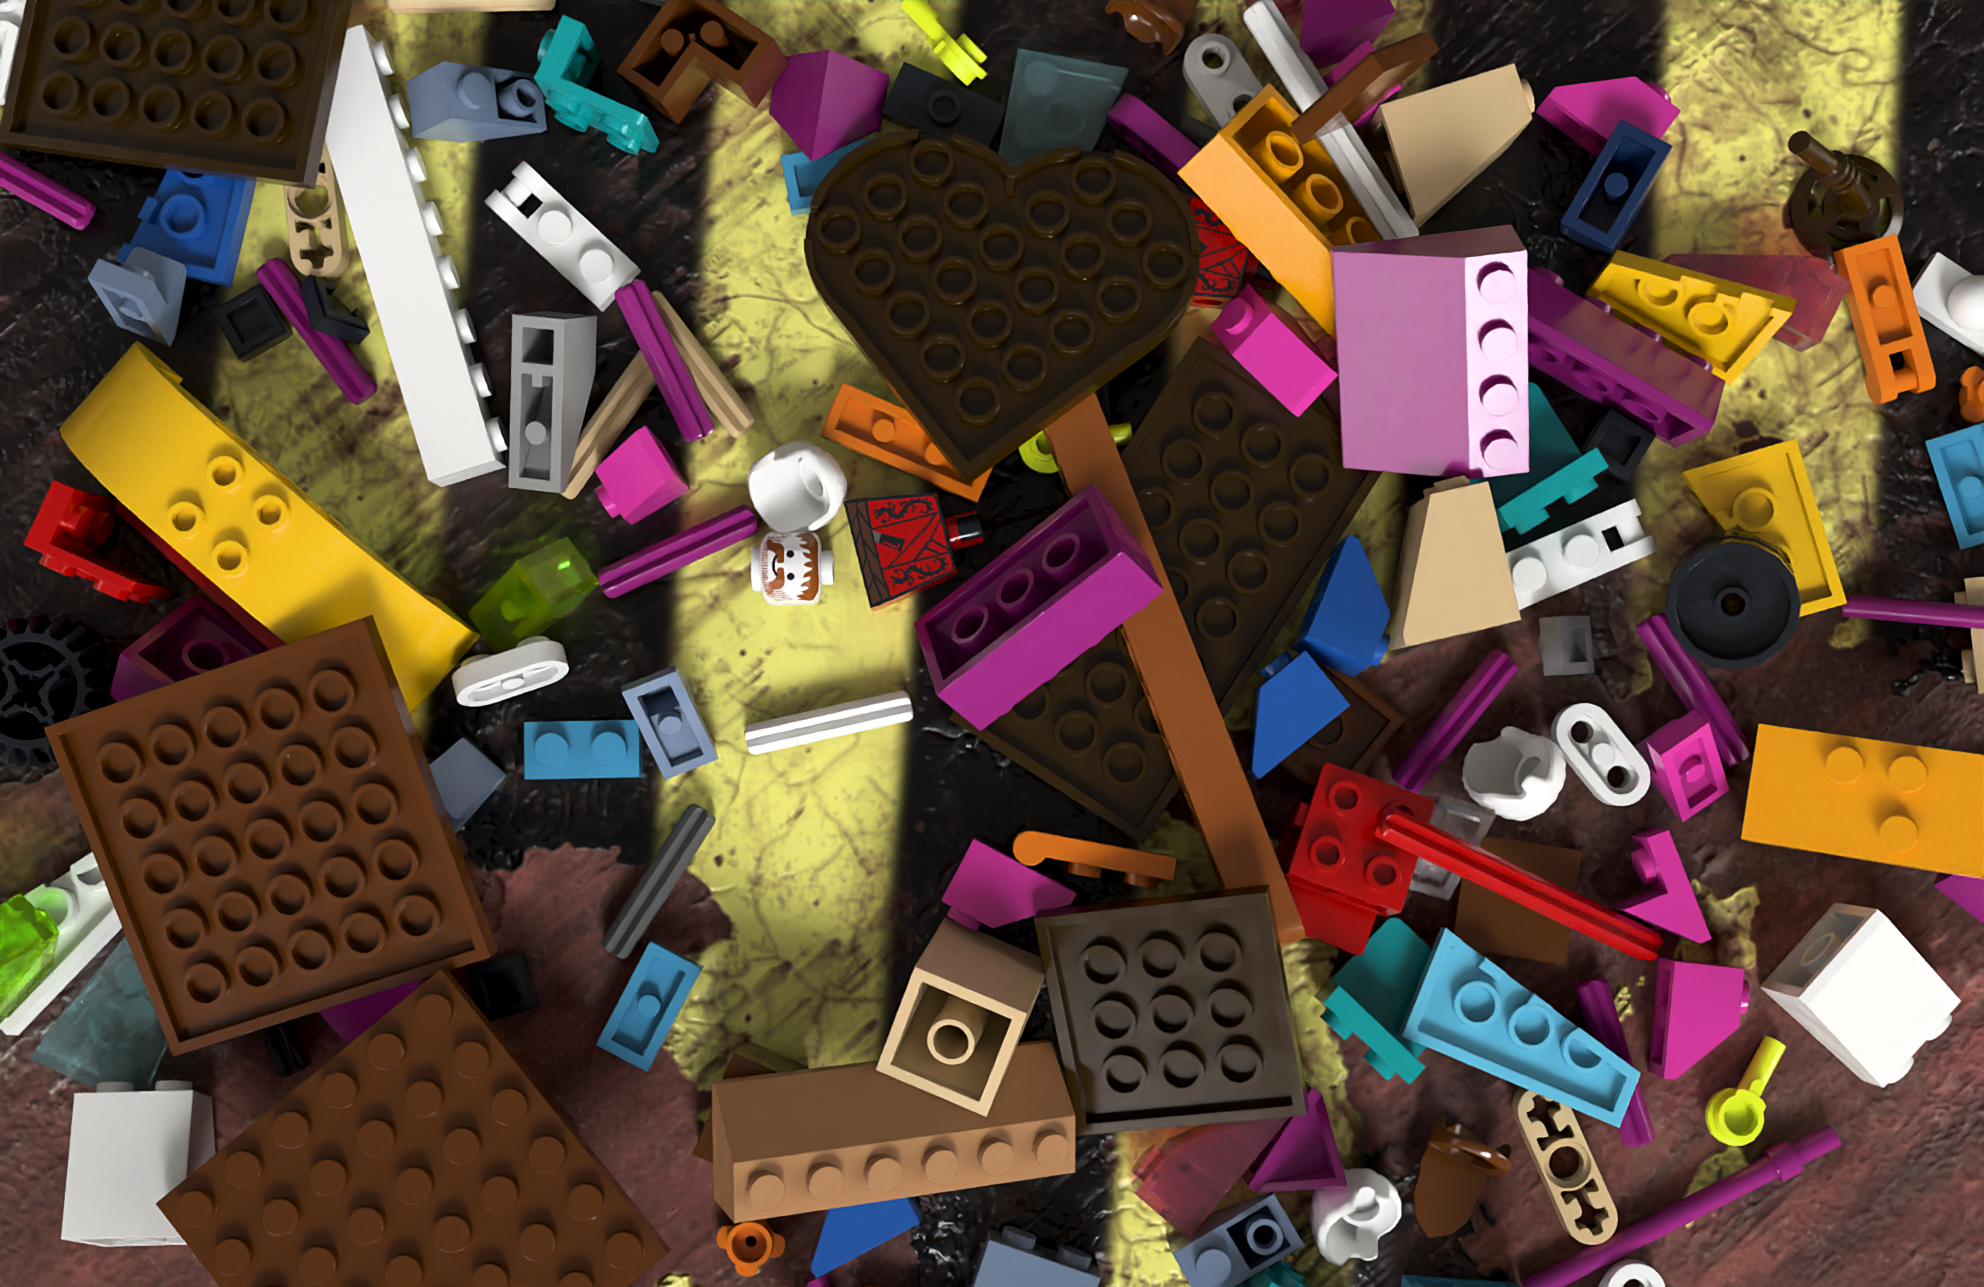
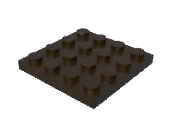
(1172, 1011)

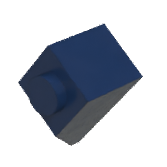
(1615, 189)

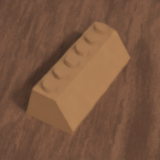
(868, 1138)

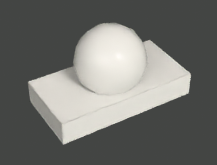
(1951, 300)

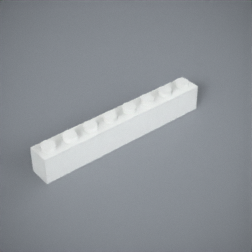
(407, 270)

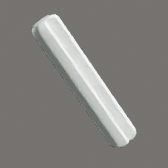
(828, 722)

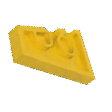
(1693, 310)
(1772, 498)

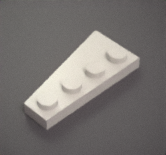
(85, 925)

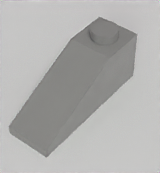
(549, 395)

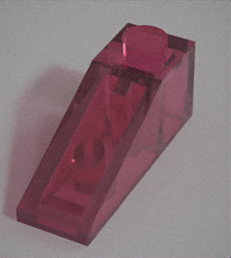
(1803, 278)
(1199, 1168)

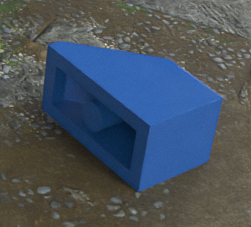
(1346, 613)
(1289, 710)
(860, 1228)

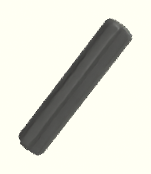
(658, 881)

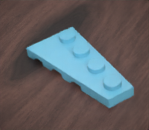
(1497, 1025)

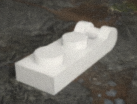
(564, 237)
(1577, 554)

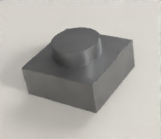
(1566, 645)

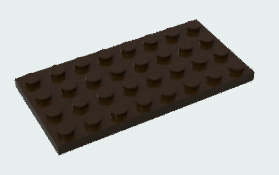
(1242, 522)

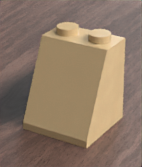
(1447, 136)
(1451, 567)
(962, 1016)

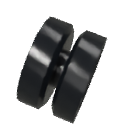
(1740, 566)

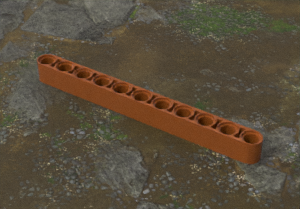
(1177, 683)

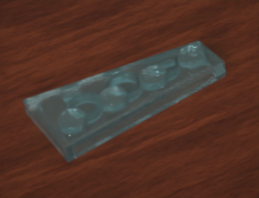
(1057, 104)
(108, 1029)

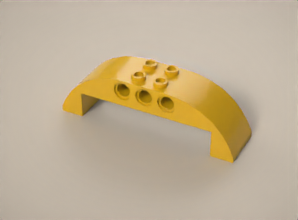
(251, 523)

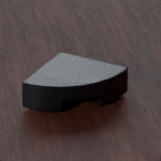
(329, 314)

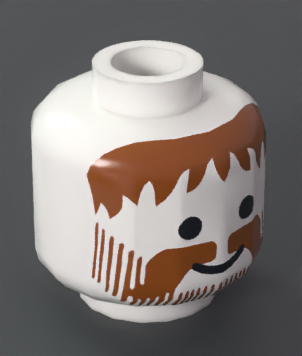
(791, 568)

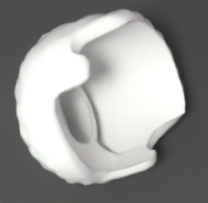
(797, 487)
(1515, 773)
(1353, 1218)

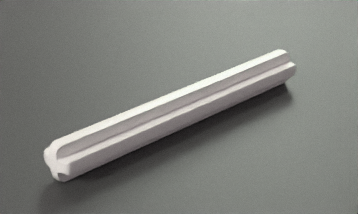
(1343, 144)

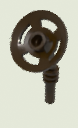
(1847, 203)

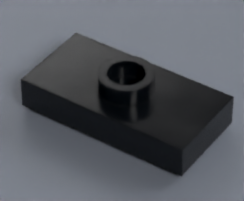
(941, 107)

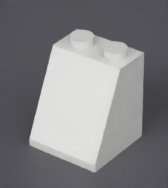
(1863, 992)
(128, 1156)

